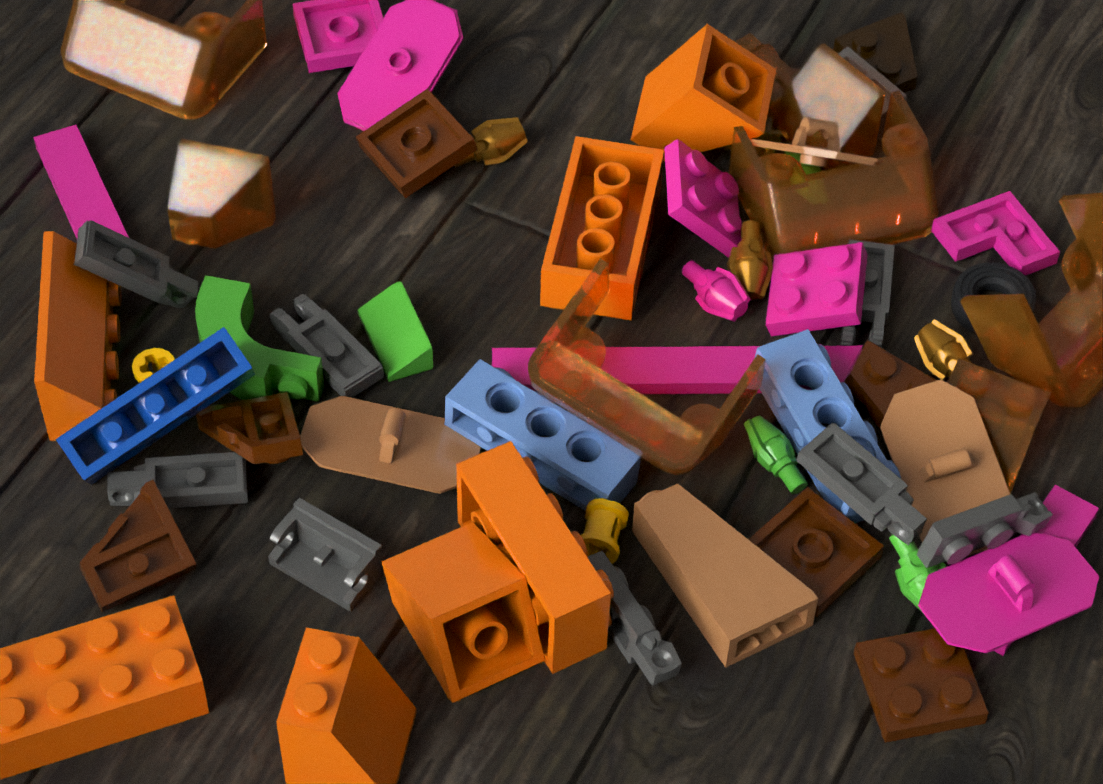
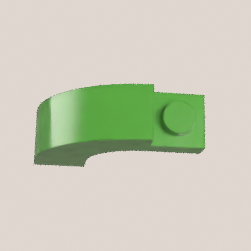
(277, 371)

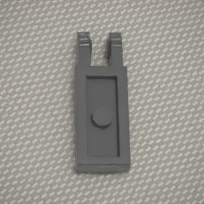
(876, 292)
(345, 361)

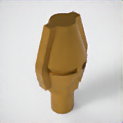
(496, 141)
(751, 261)
(941, 348)

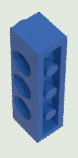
(156, 406)

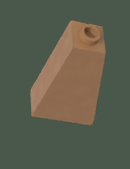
(721, 577)

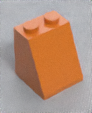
(704, 95)
(465, 610)
(342, 715)

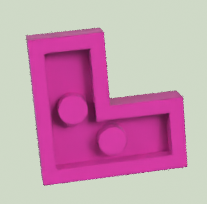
(998, 224)

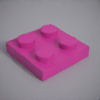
(335, 31)
(702, 197)
(817, 289)

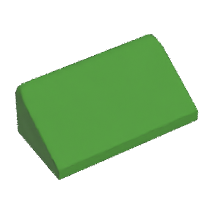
(396, 333)

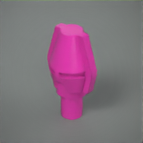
(717, 291)

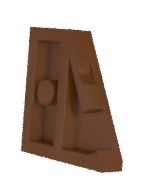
(880, 375)
(255, 428)
(137, 552)

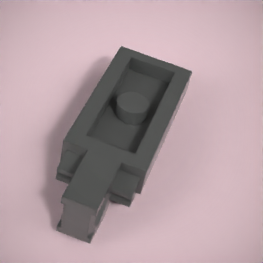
(132, 266)
(184, 480)
(862, 483)
(981, 527)
(635, 628)

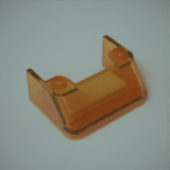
(158, 61)
(845, 202)
(1067, 345)
(570, 374)

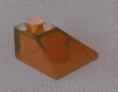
(219, 194)

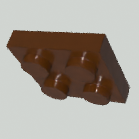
(416, 143)
(818, 546)
(919, 685)

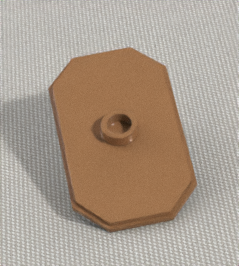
(816, 155)
(385, 444)
(942, 451)

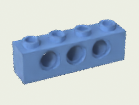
(801, 411)
(475, 412)

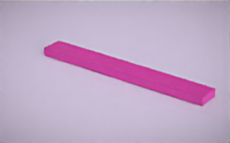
(673, 368)

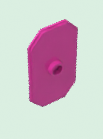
(400, 60)
(1008, 592)

